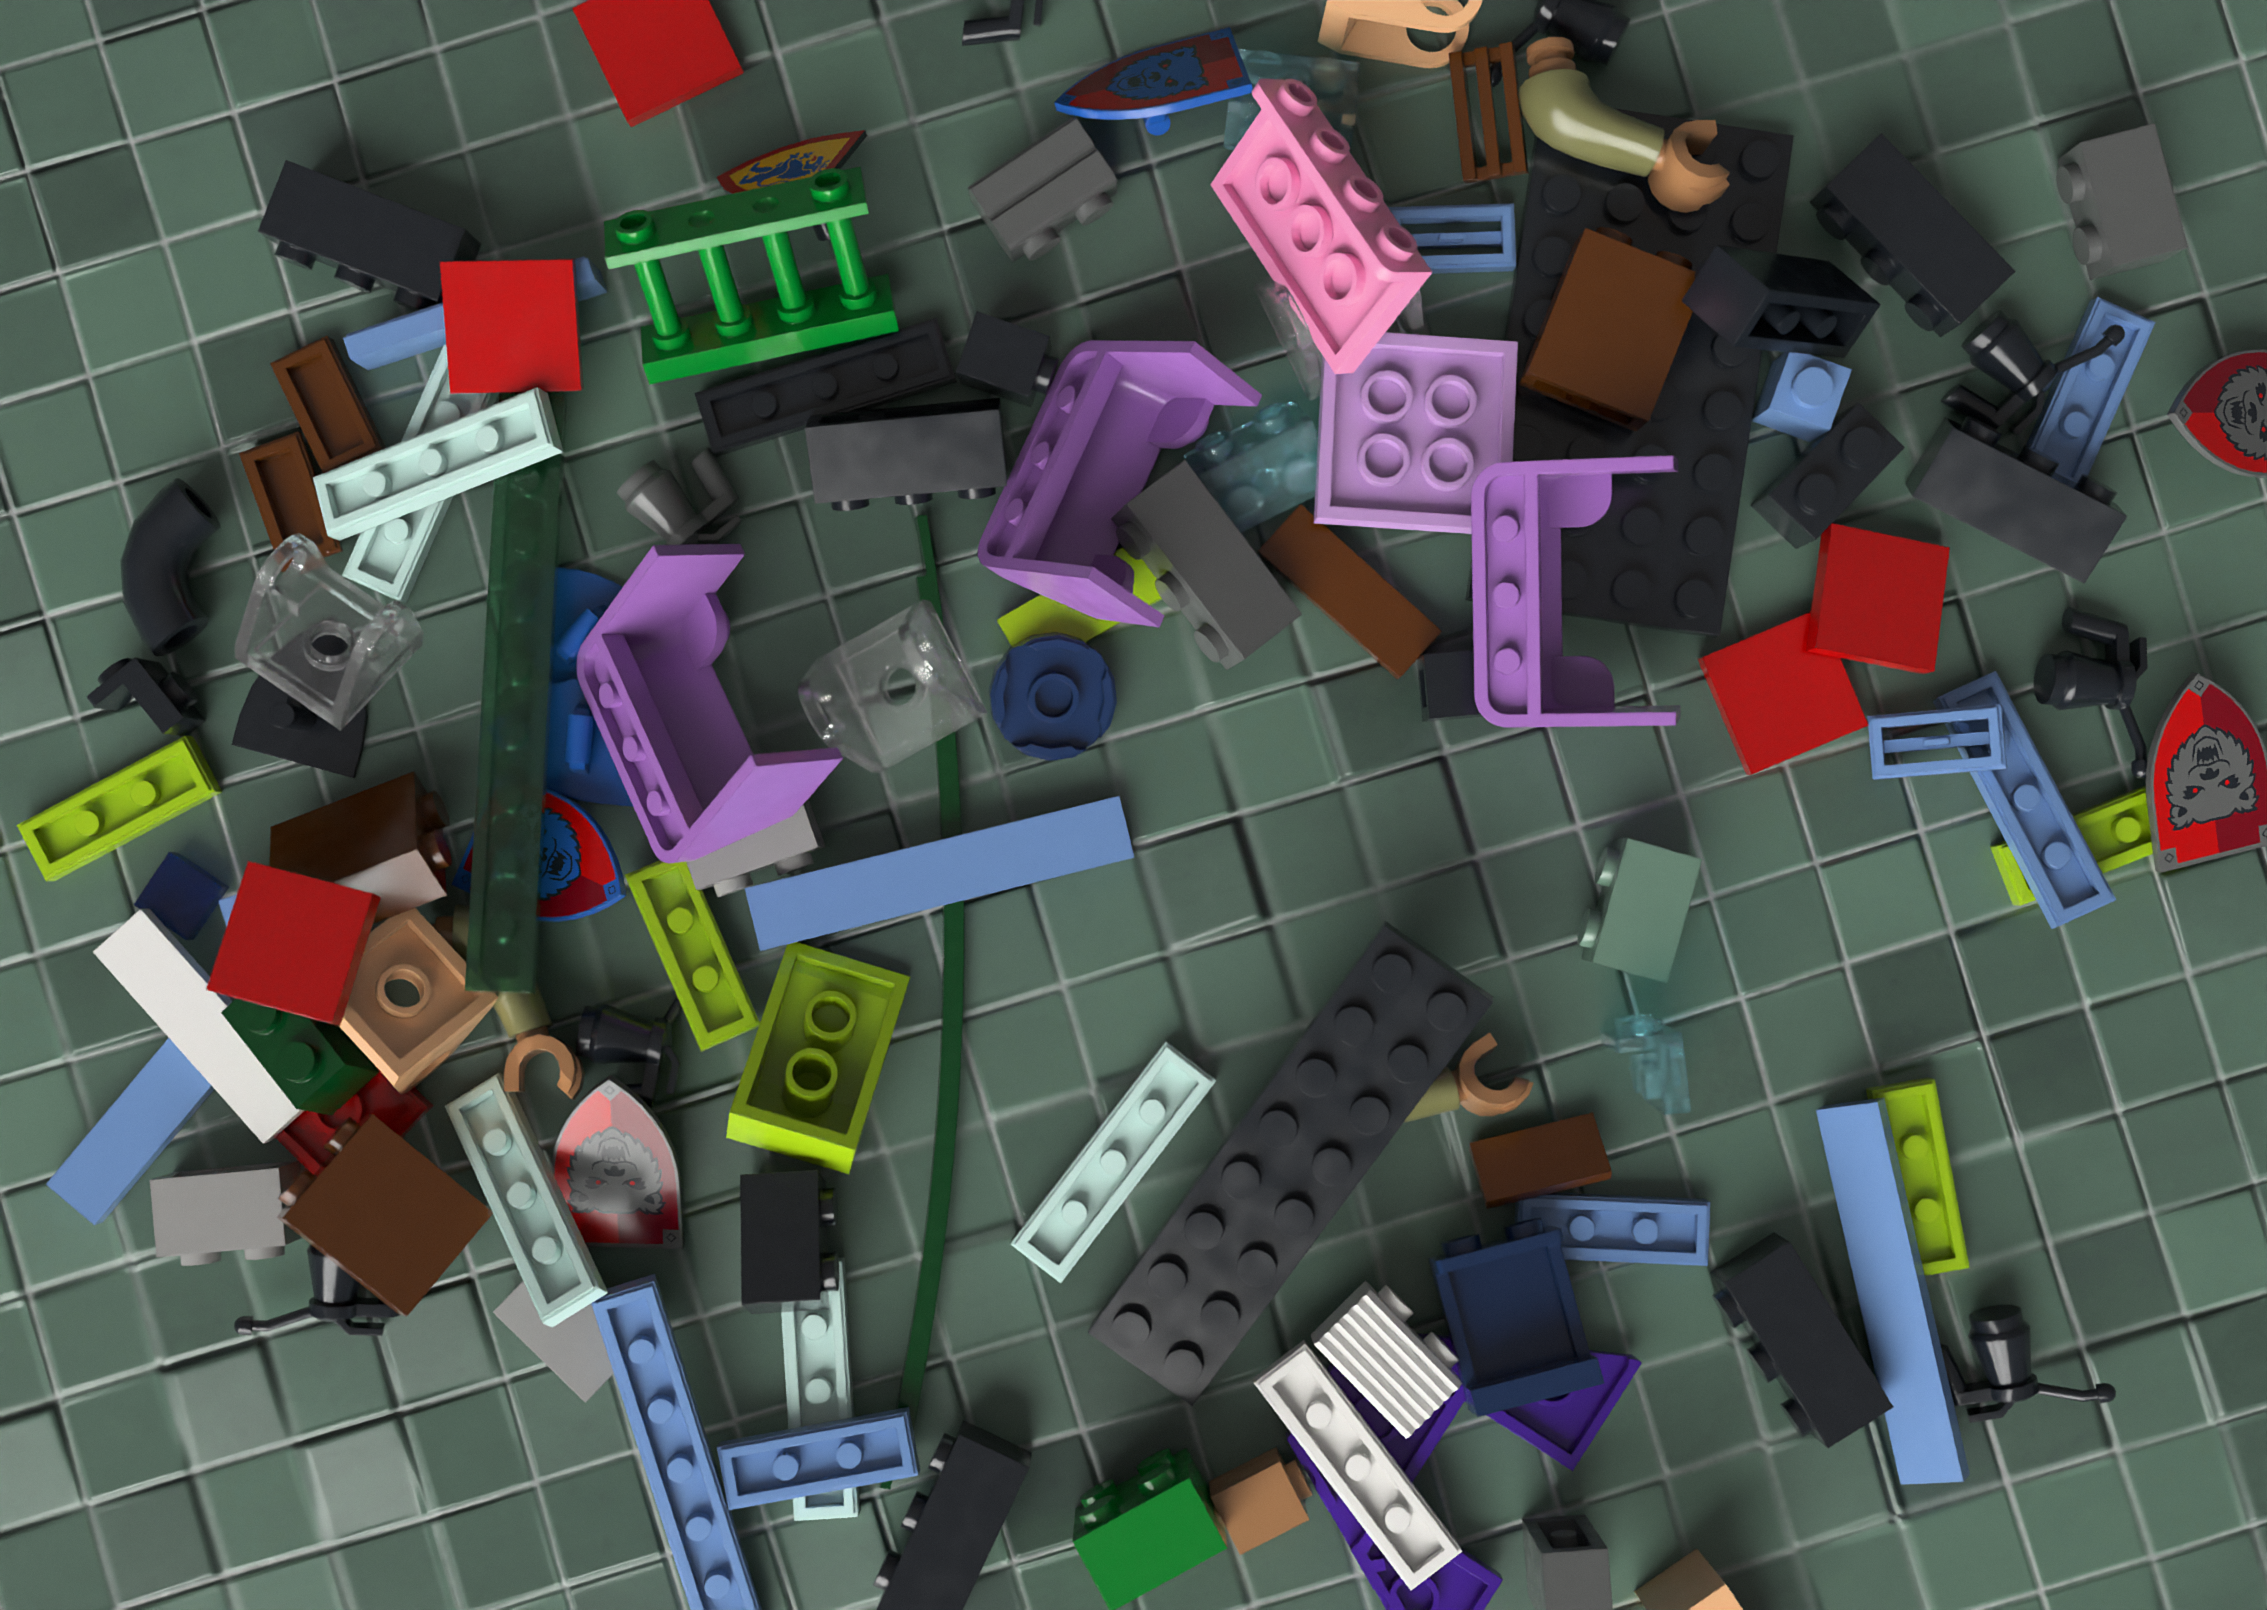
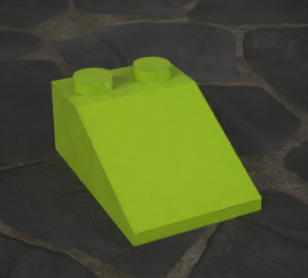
(817, 1057)

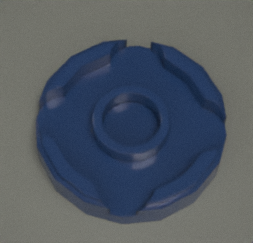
(1052, 696)

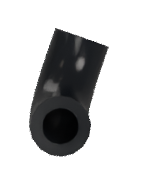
(158, 564)

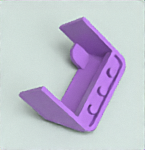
(1092, 456)
(1518, 594)
(669, 718)

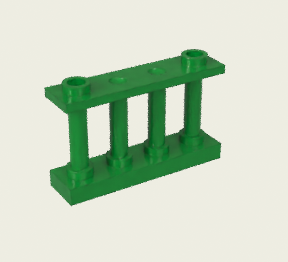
(765, 328)

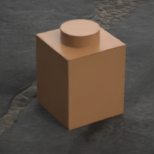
(1261, 1499)

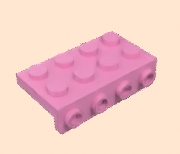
(1319, 224)

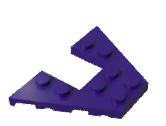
(1555, 1425)

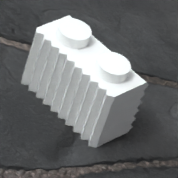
(1387, 1357)

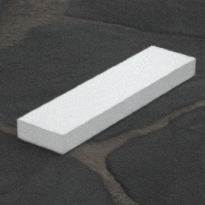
(175, 996)
(1357, 1465)

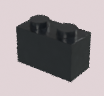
(1827, 476)
(786, 1242)

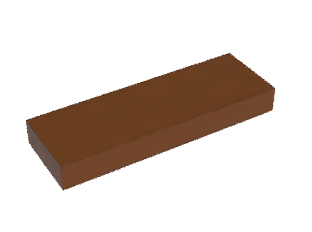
(1349, 592)

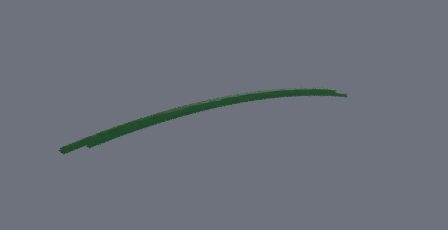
(950, 1049)

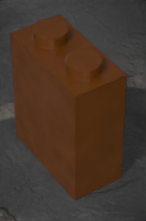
(1611, 328)
(372, 842)
(382, 1212)

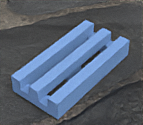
(1464, 214)
(1993, 737)

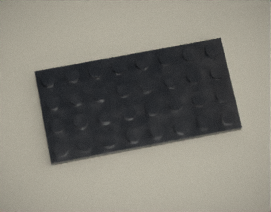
(1668, 535)

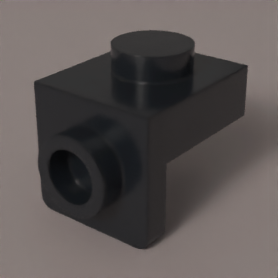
(162, 695)

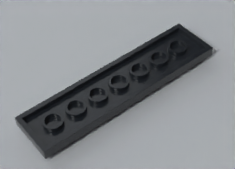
(1290, 1162)

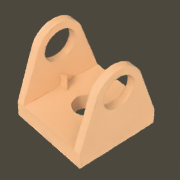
(1379, 28)
(419, 1038)

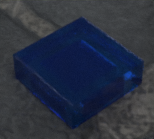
(181, 895)

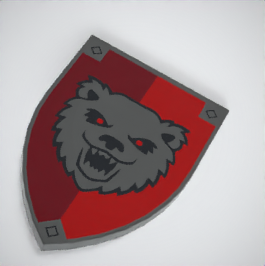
(2226, 412)
(2205, 778)
(619, 1171)

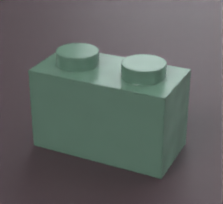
(1639, 908)

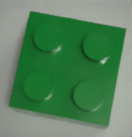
(1147, 1527)

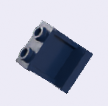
(1513, 1318)

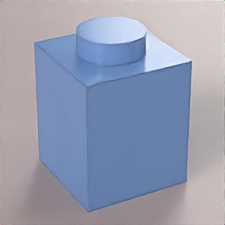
(1801, 395)

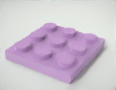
(1413, 431)

